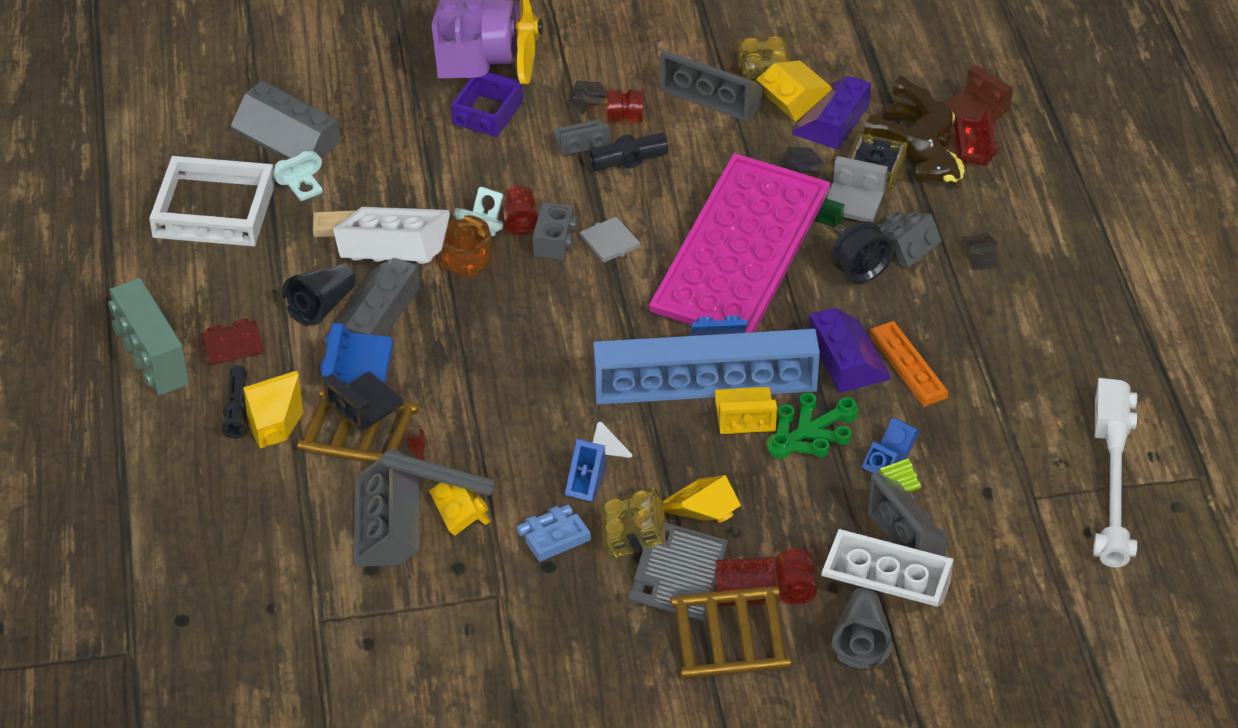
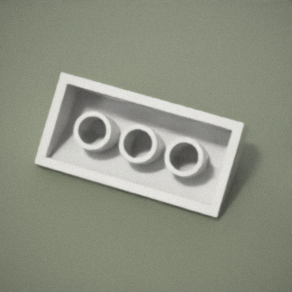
(392, 234)
(889, 568)

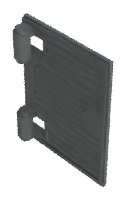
(678, 568)

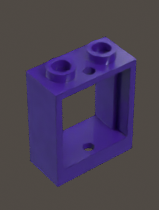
(508, 91)

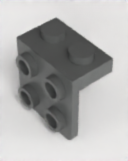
(912, 235)

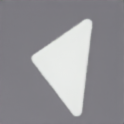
(612, 444)

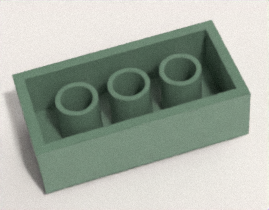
(148, 337)

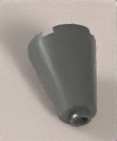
(862, 631)

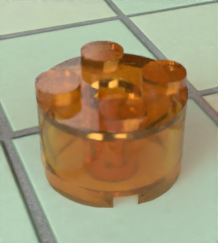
(466, 246)

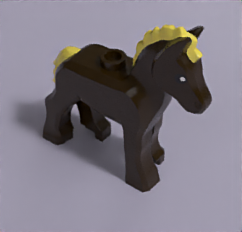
(925, 137)

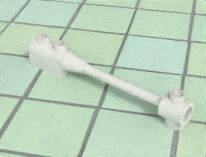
(1114, 423)

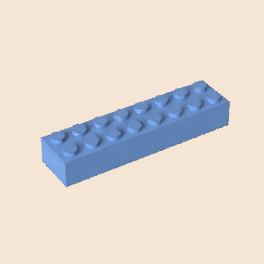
(701, 364)

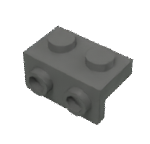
(581, 137)

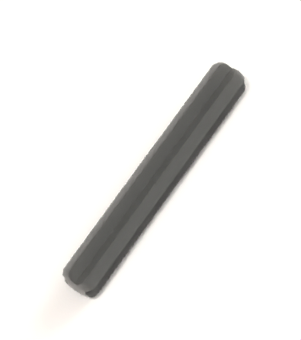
(438, 473)

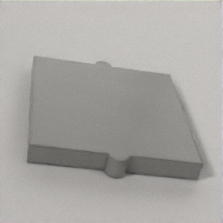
(609, 239)

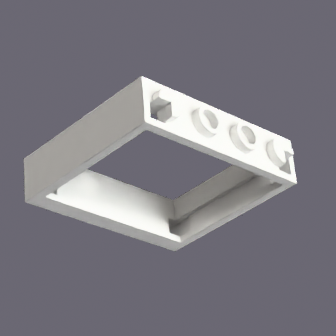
(212, 228)

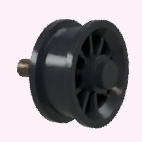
(862, 251)

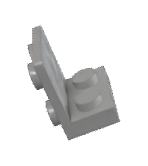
(859, 187)

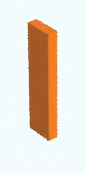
(908, 363)

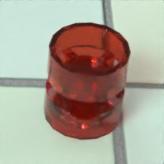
(625, 106)
(519, 210)
(796, 576)

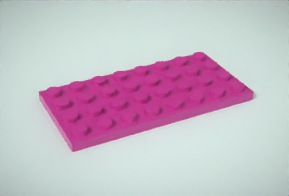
(740, 244)

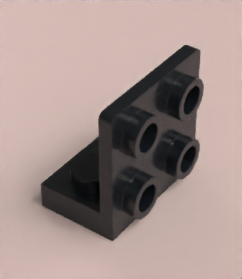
(362, 400)

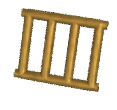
(363, 452)
(720, 666)

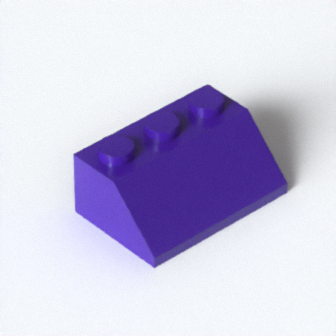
(836, 113)
(847, 350)

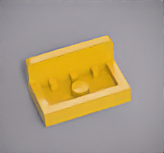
(459, 506)

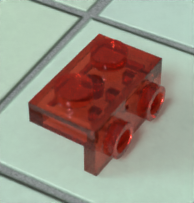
(976, 139)
(232, 342)
(744, 574)

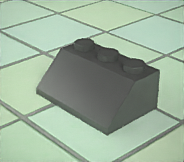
(903, 518)

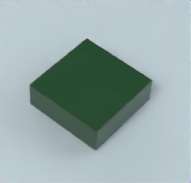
(831, 213)

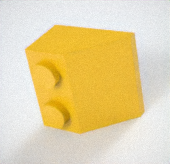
(793, 87)

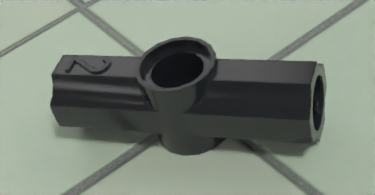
(628, 151)

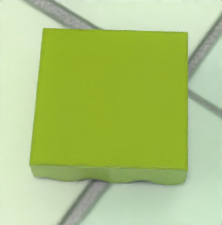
(903, 473)

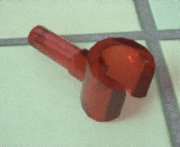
(417, 444)

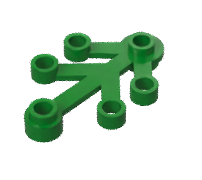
(783, 444)

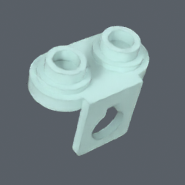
(299, 170)
(478, 211)

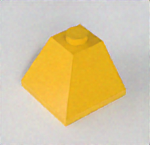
(273, 408)
(704, 500)

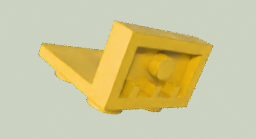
(745, 410)

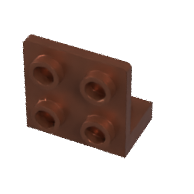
(982, 94)

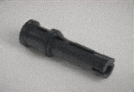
(235, 409)

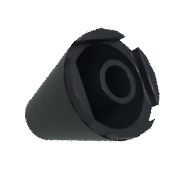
(317, 293)

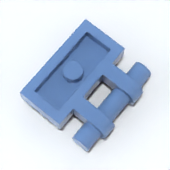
(556, 537)

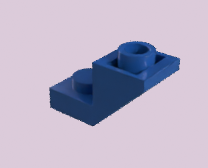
(894, 446)

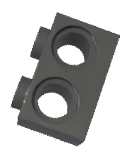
(554, 230)

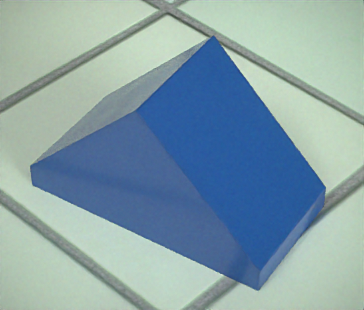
(586, 470)

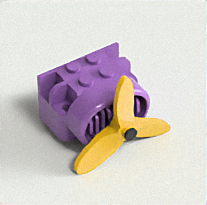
(484, 33)

